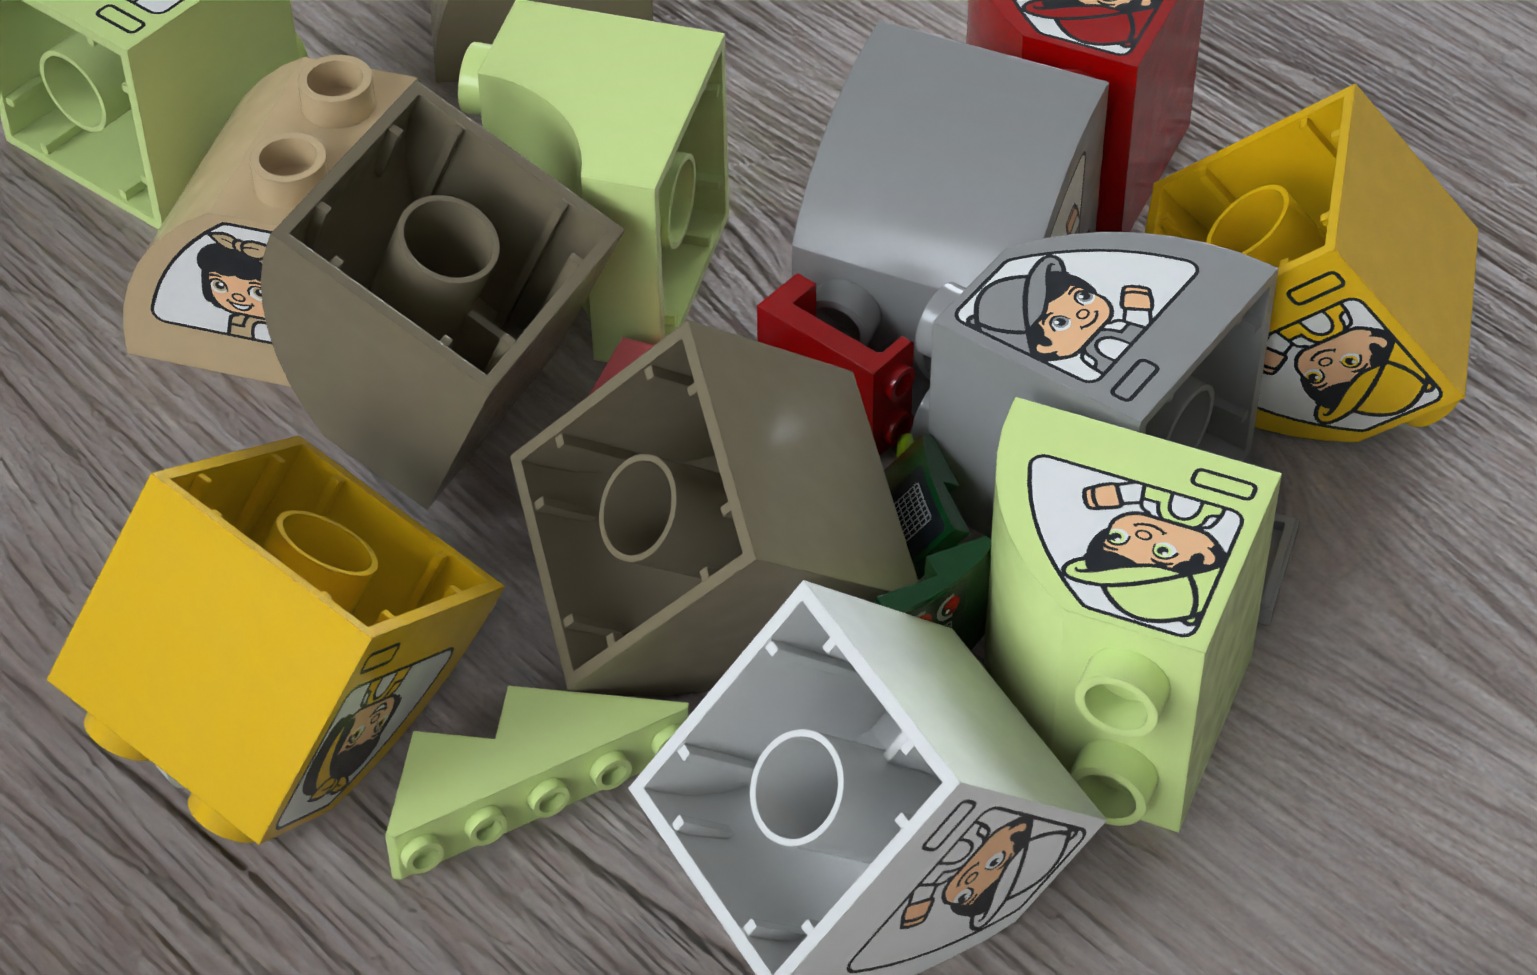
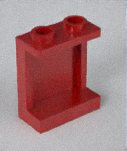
(883, 378)

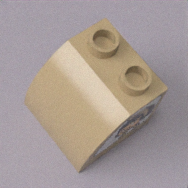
(200, 277)

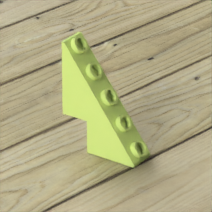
(544, 757)

